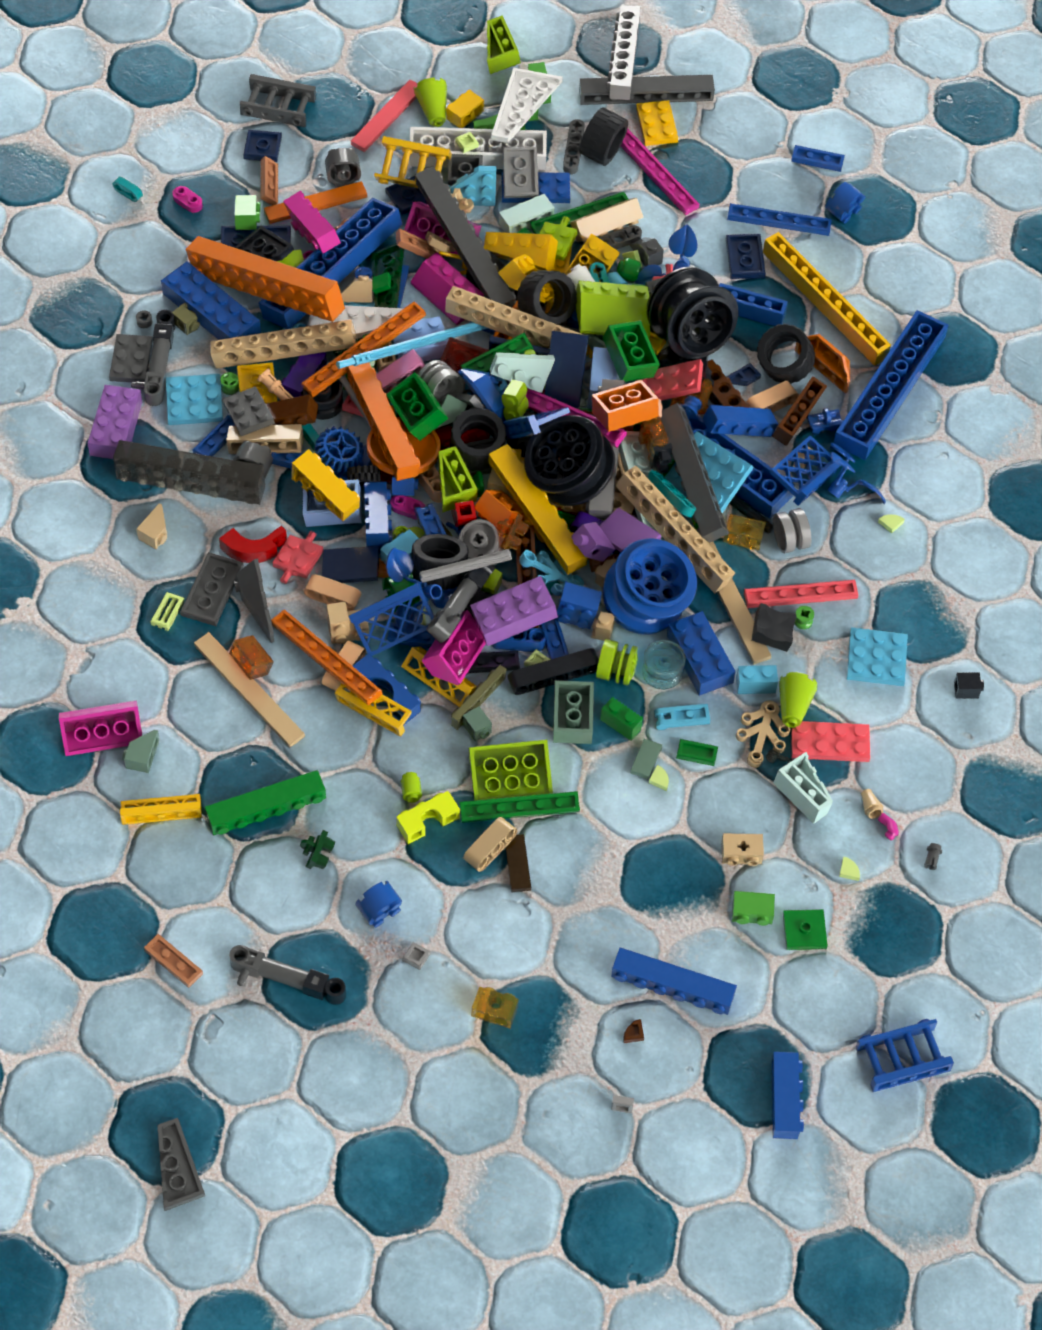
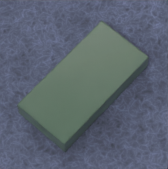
(646, 759)

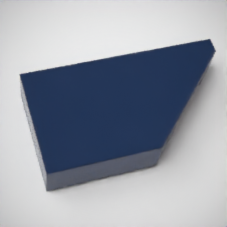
(744, 375)

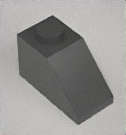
(649, 251)

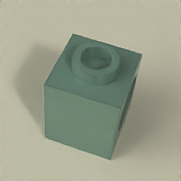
(477, 724)

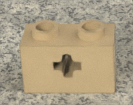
(734, 844)

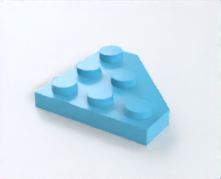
(478, 186)

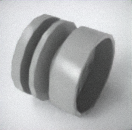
(442, 379)

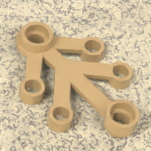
(763, 729)

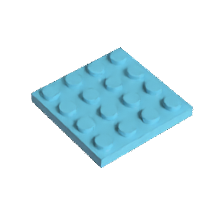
(724, 470)

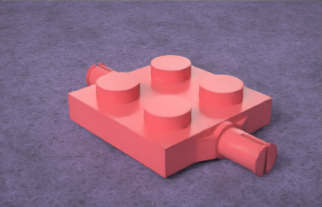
(297, 557)

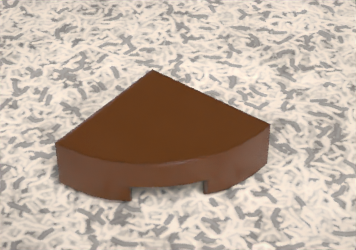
(634, 1032)

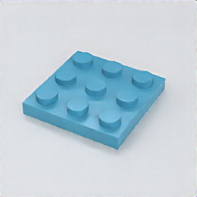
(194, 399)
(877, 656)

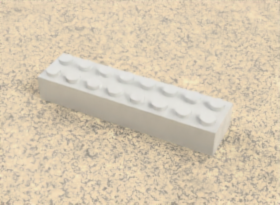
(490, 149)

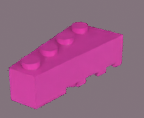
(311, 223)

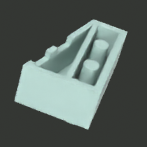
(529, 369)
(803, 788)

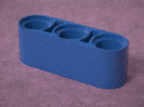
(526, 641)

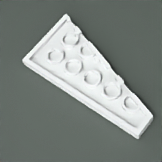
(522, 98)
(363, 318)

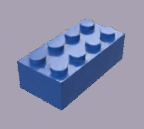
(705, 657)

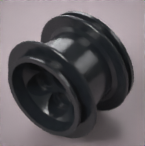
(692, 312)

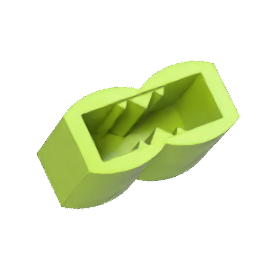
(515, 400)

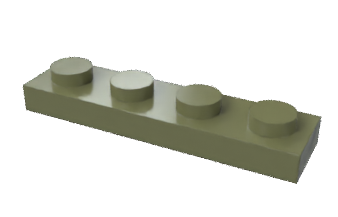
(481, 693)

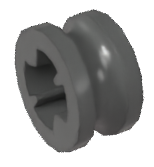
(144, 314)

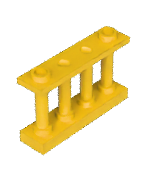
(407, 148)

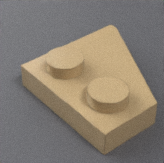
(439, 243)

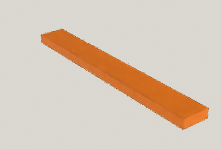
(373, 341)
(326, 657)

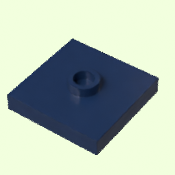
(262, 144)

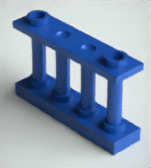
(901, 1074)

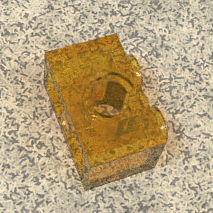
(752, 528)
(501, 1016)

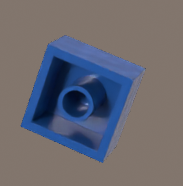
(578, 605)

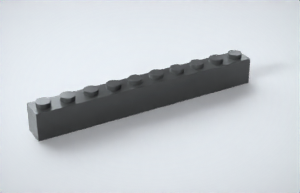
(463, 237)

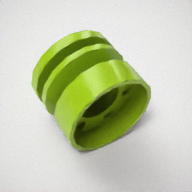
(617, 662)

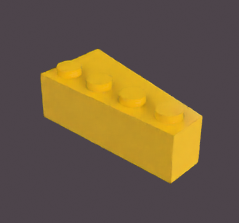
(538, 247)
(325, 485)

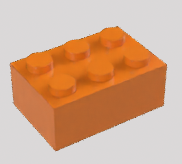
(625, 405)

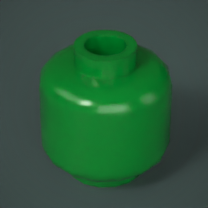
(629, 269)

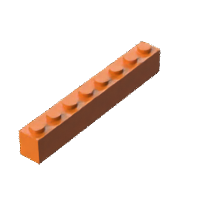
(383, 421)

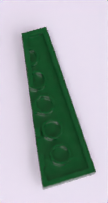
(388, 260)

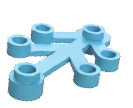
(552, 569)

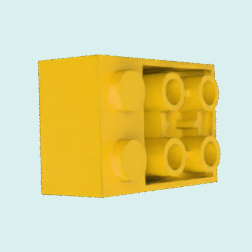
(595, 251)
(516, 271)

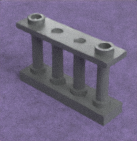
(282, 88)

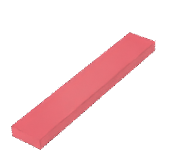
(385, 117)
(801, 593)

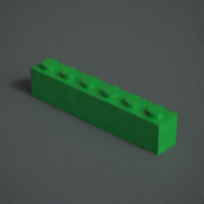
(265, 802)

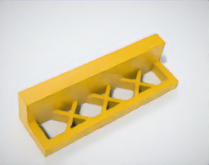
(465, 686)
(374, 714)
(161, 812)

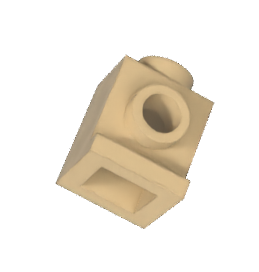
(603, 626)

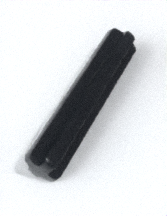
(750, 513)

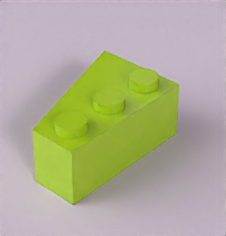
(500, 46)
(455, 479)

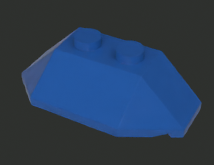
(485, 387)

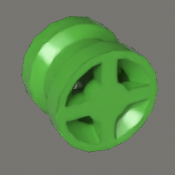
(227, 379)
(804, 622)

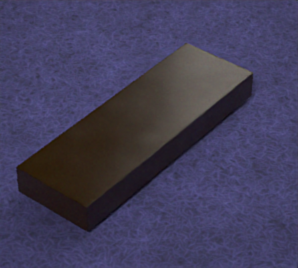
(518, 865)

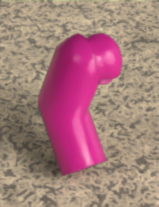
(891, 825)

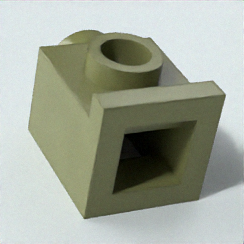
(185, 319)

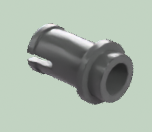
(934, 851)

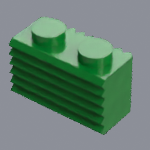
(621, 718)

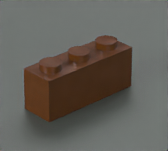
(294, 410)

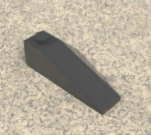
(253, 596)

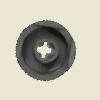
(342, 166)
(255, 454)

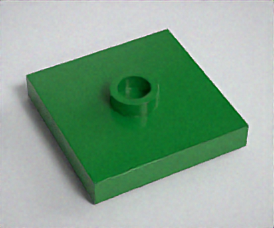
(805, 929)

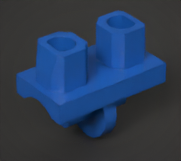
(824, 421)

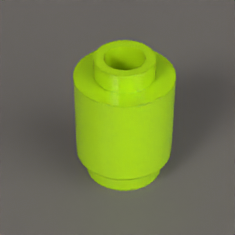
(411, 787)

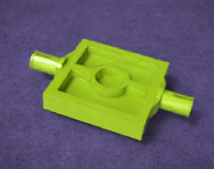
(563, 234)

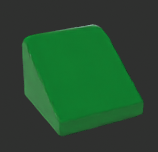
(478, 480)

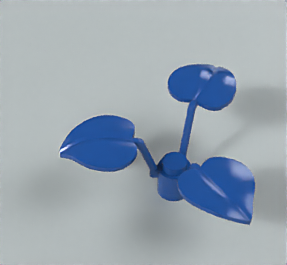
(681, 242)
(839, 485)
(398, 566)

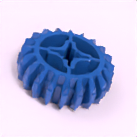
(347, 445)

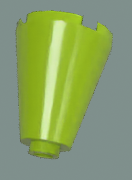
(432, 99)
(795, 697)

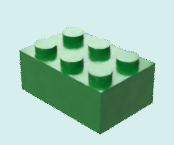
(631, 351)
(417, 406)

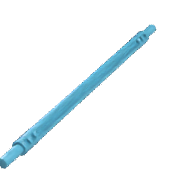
(366, 357)

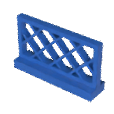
(530, 424)
(816, 478)
(386, 604)

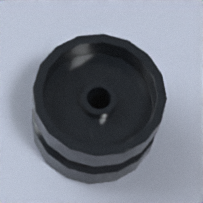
(329, 401)

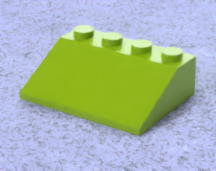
(610, 304)
(510, 770)

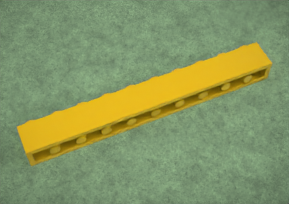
(826, 298)

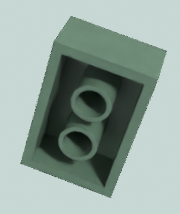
(573, 712)

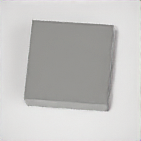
(416, 956)
(622, 1104)

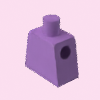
(590, 539)

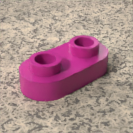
(184, 198)
(406, 506)

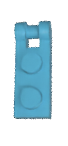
(682, 716)

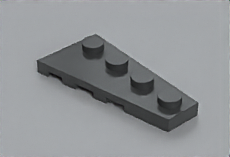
(178, 1170)

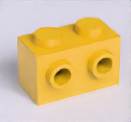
(465, 109)

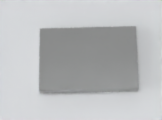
(520, 172)

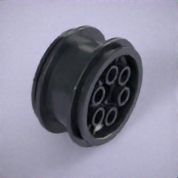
(580, 481)

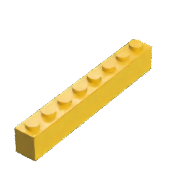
(537, 509)

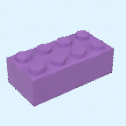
(114, 420)
(514, 611)

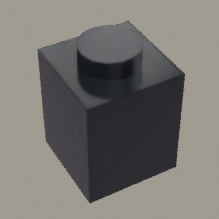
(968, 685)

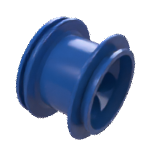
(630, 600)

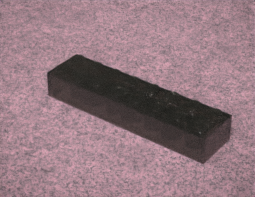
(189, 472)

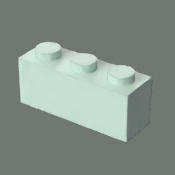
(521, 215)

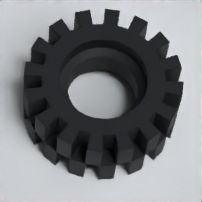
(364, 474)

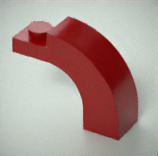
(463, 513)
(247, 550)

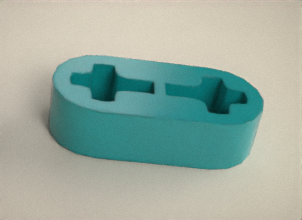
(127, 189)
(602, 274)

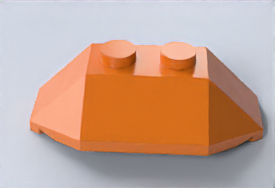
(829, 361)

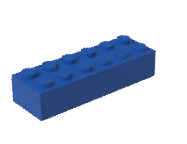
(213, 306)

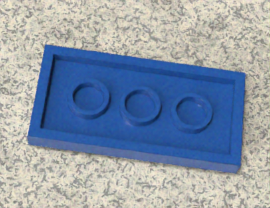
(554, 185)

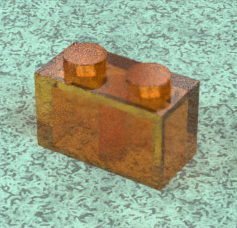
(251, 657)

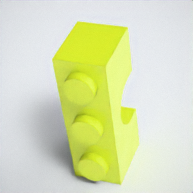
(440, 807)

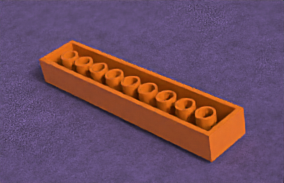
(266, 278)

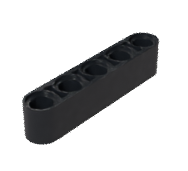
(556, 669)

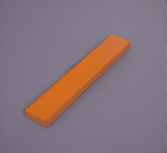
(320, 201)

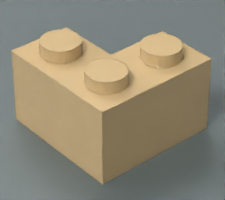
(340, 625)

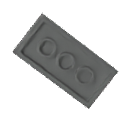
(211, 589)

